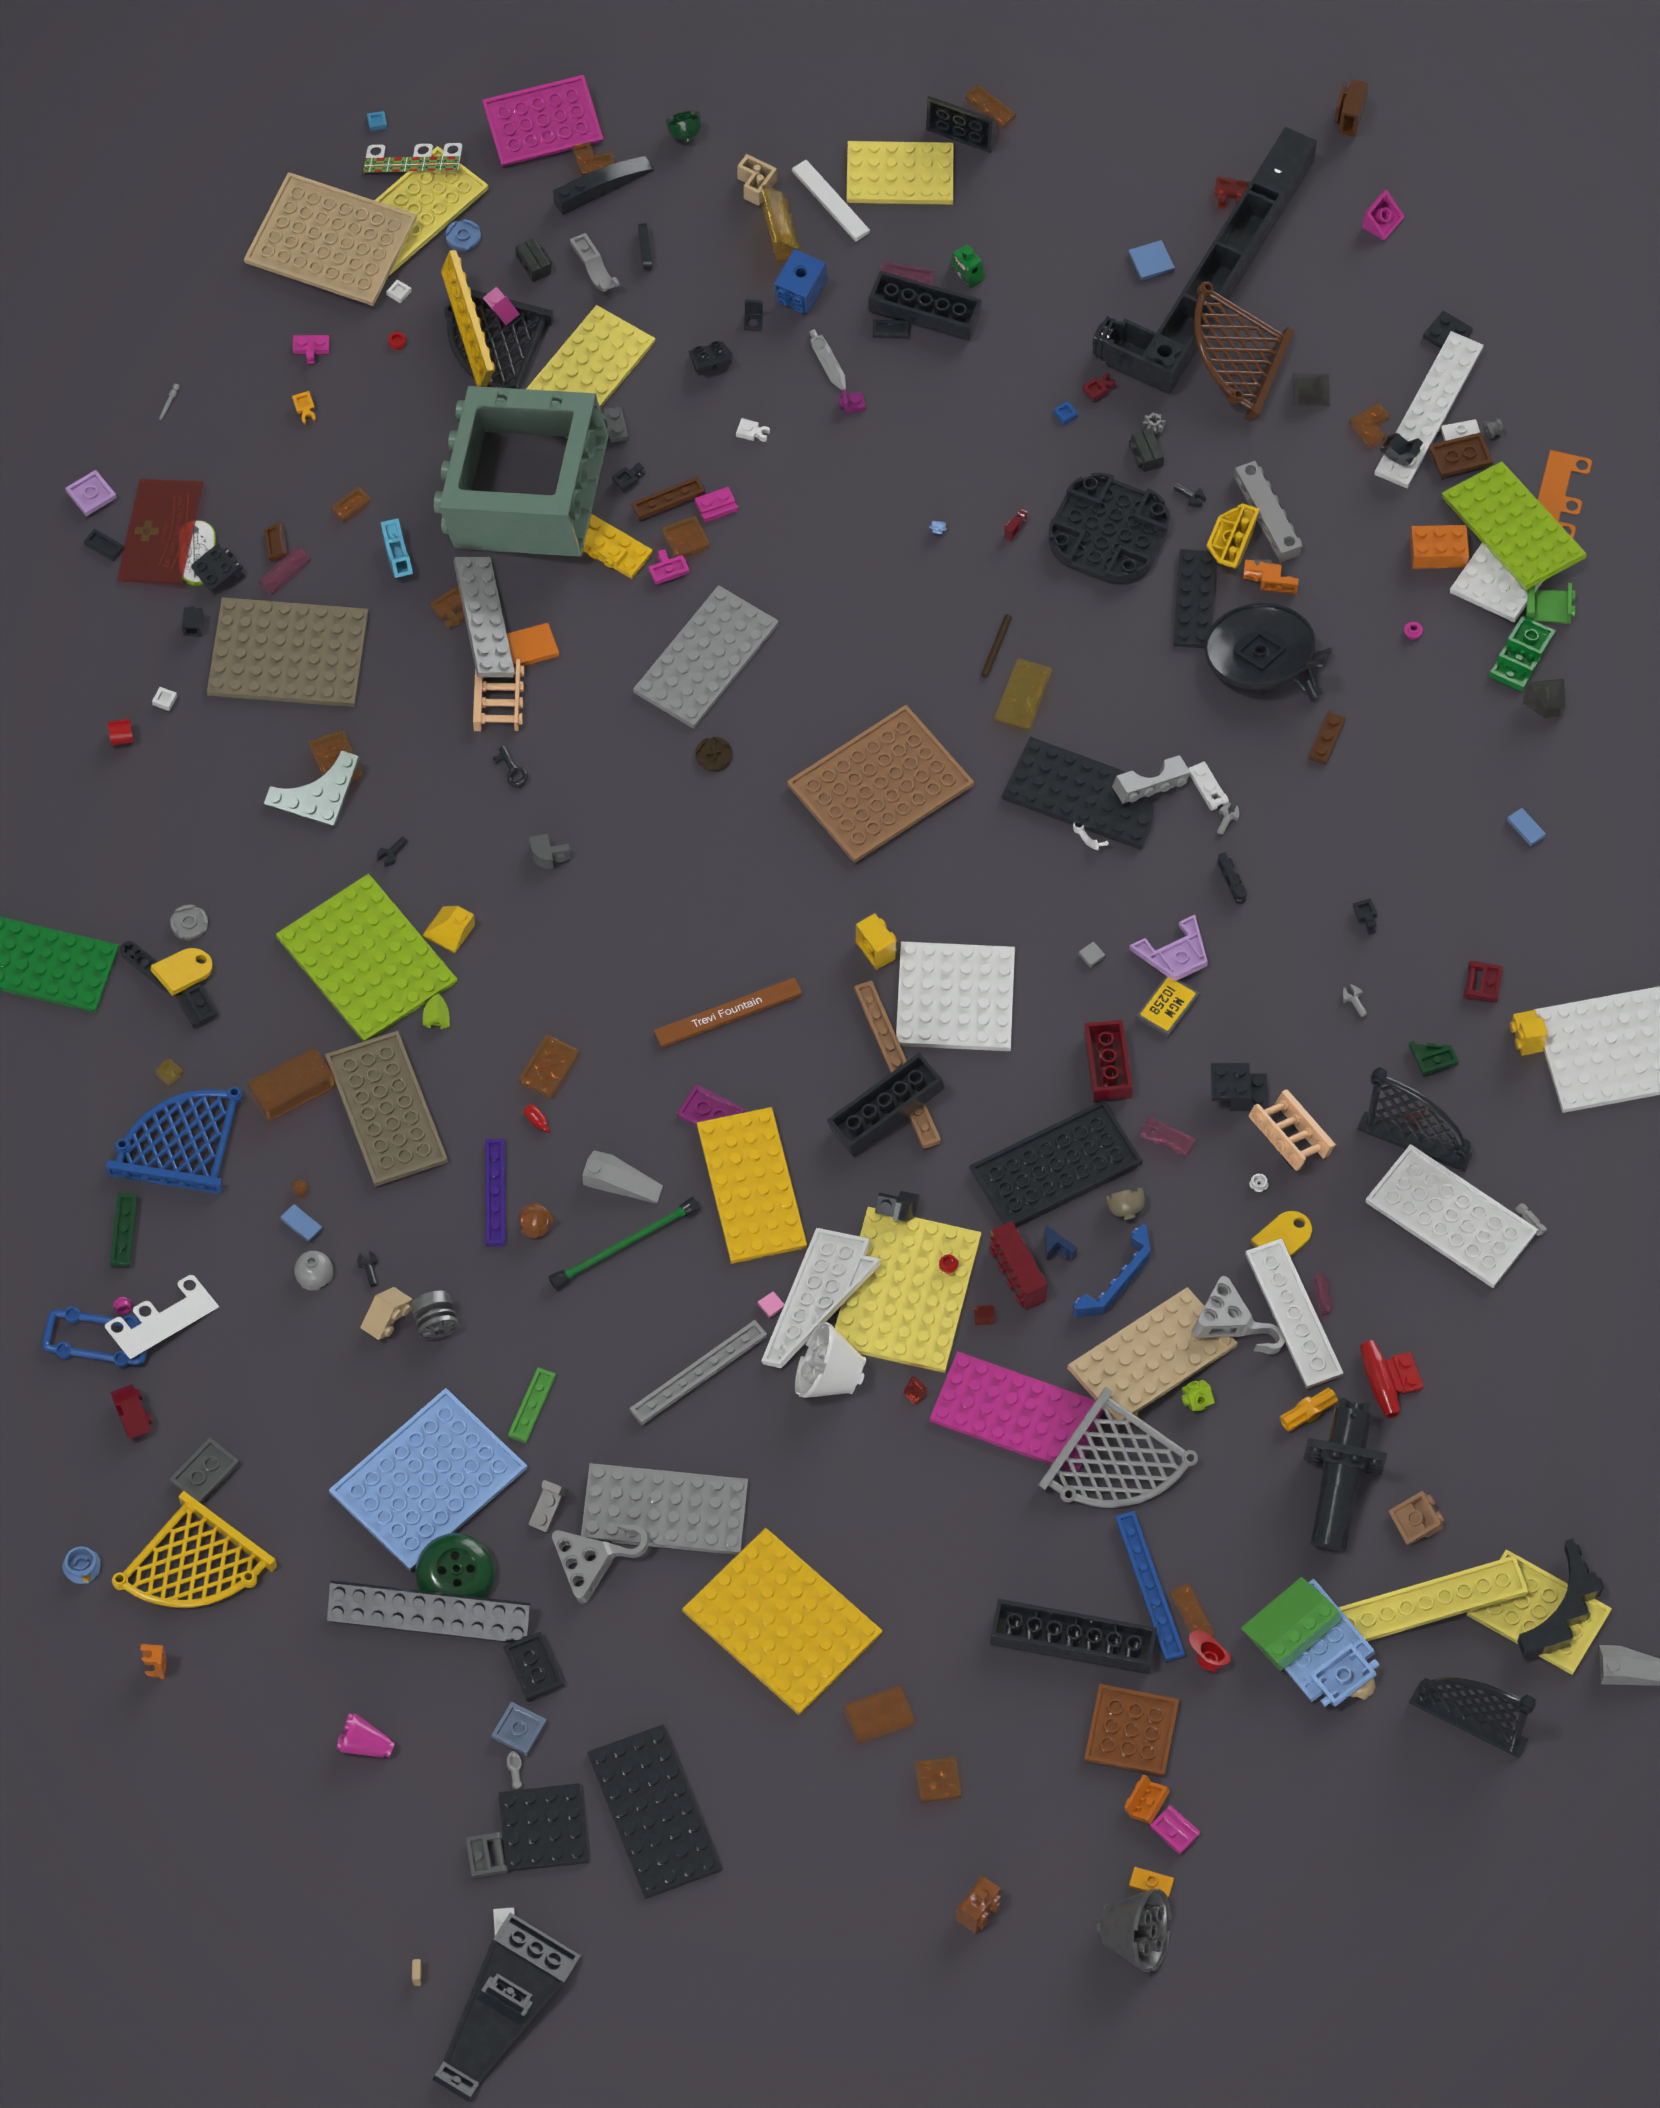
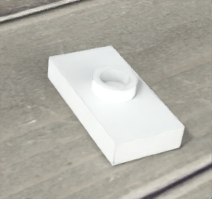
(1459, 429)

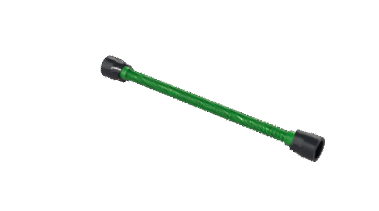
(561, 1277)

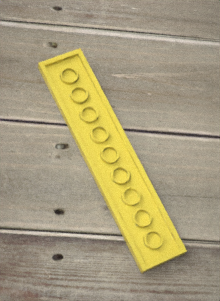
(1437, 1599)

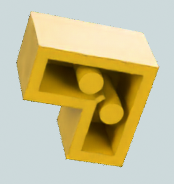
(1529, 1032)

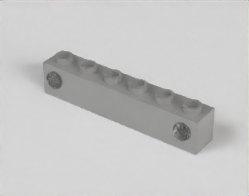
(1271, 516)

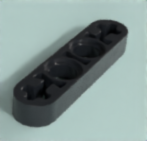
(140, 953)

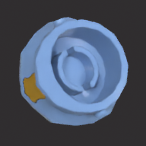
(81, 1565)

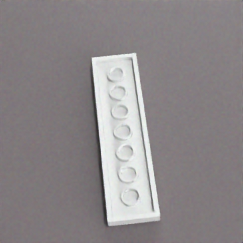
(1294, 1313)

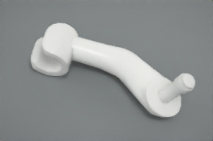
(1088, 841)

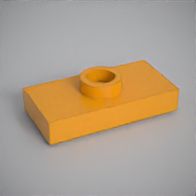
(1146, 1880)

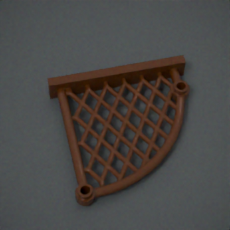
(1282, 339)

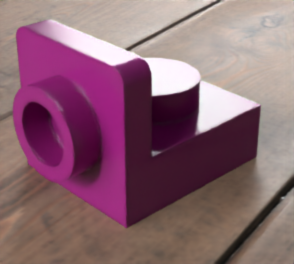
(852, 402)

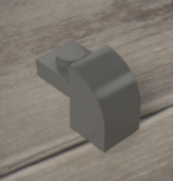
(544, 854)

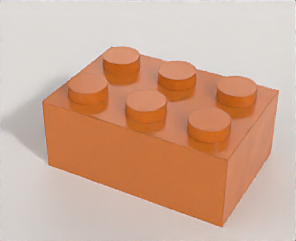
(1439, 546)

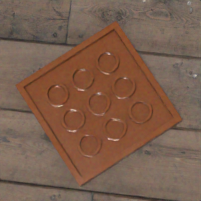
(1131, 1730)

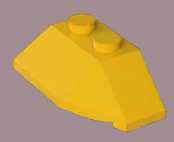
(1232, 535)

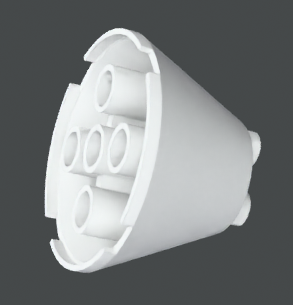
(829, 1365)

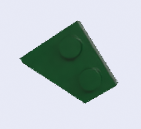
(1433, 1057)

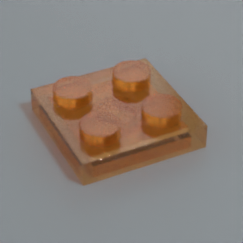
(685, 537)
(938, 1779)

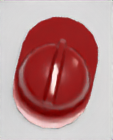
(1209, 1652)

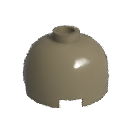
(1126, 1203)

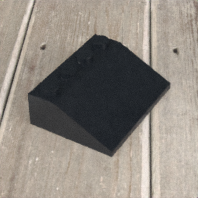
(961, 125)

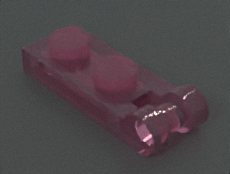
(1167, 1136)

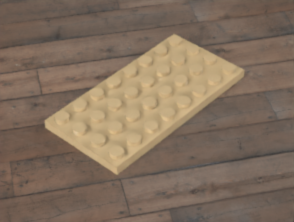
(1150, 1355)

